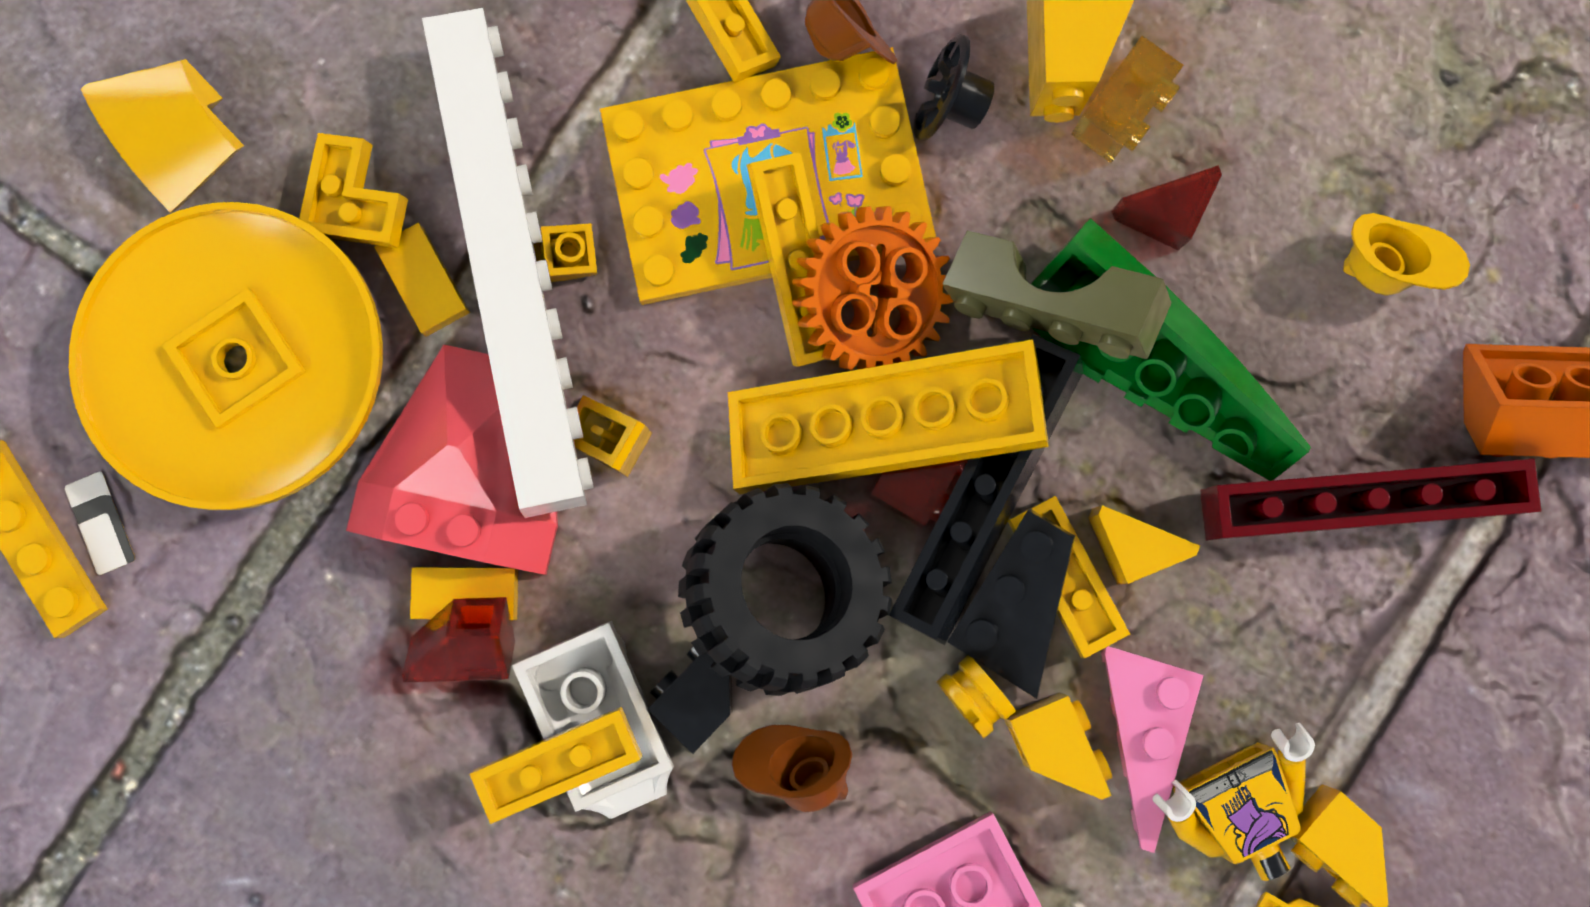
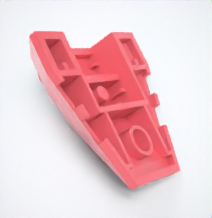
(448, 475)

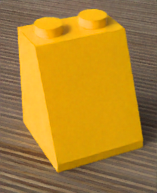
(1069, 52)

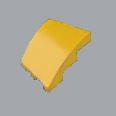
(164, 128)

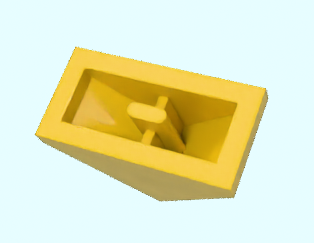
(610, 435)
(1136, 547)

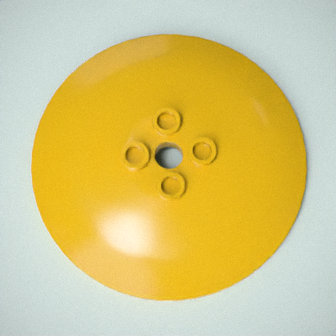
(156, 343)

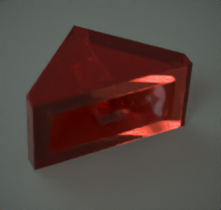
(1170, 209)

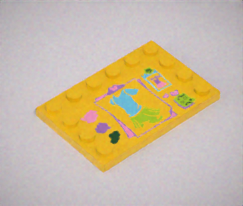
(688, 182)

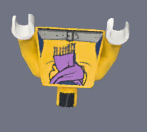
(1245, 803)

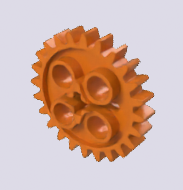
(832, 285)

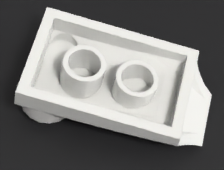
(582, 682)

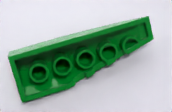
(1188, 369)

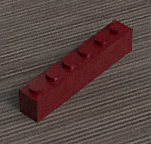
(1370, 499)

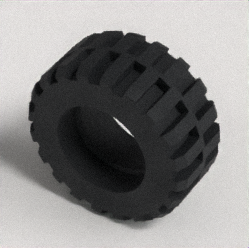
(837, 551)

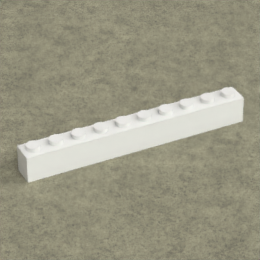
(504, 264)

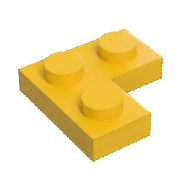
(337, 197)

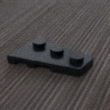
(1018, 604)

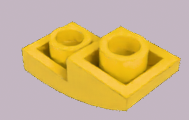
(567, 251)

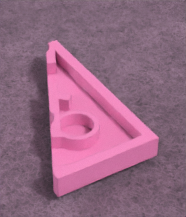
(1152, 718)

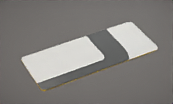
(99, 523)

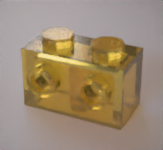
(1127, 98)

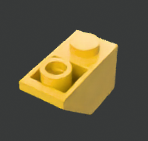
(1055, 744)
(1345, 844)

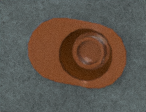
(843, 30)
(795, 765)

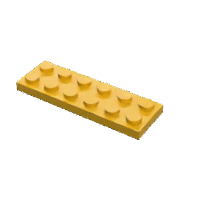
(888, 418)

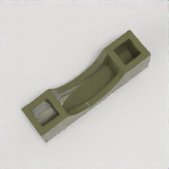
(1115, 312)

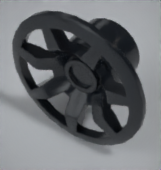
(959, 94)

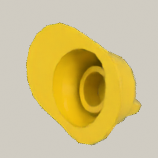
(1400, 254)

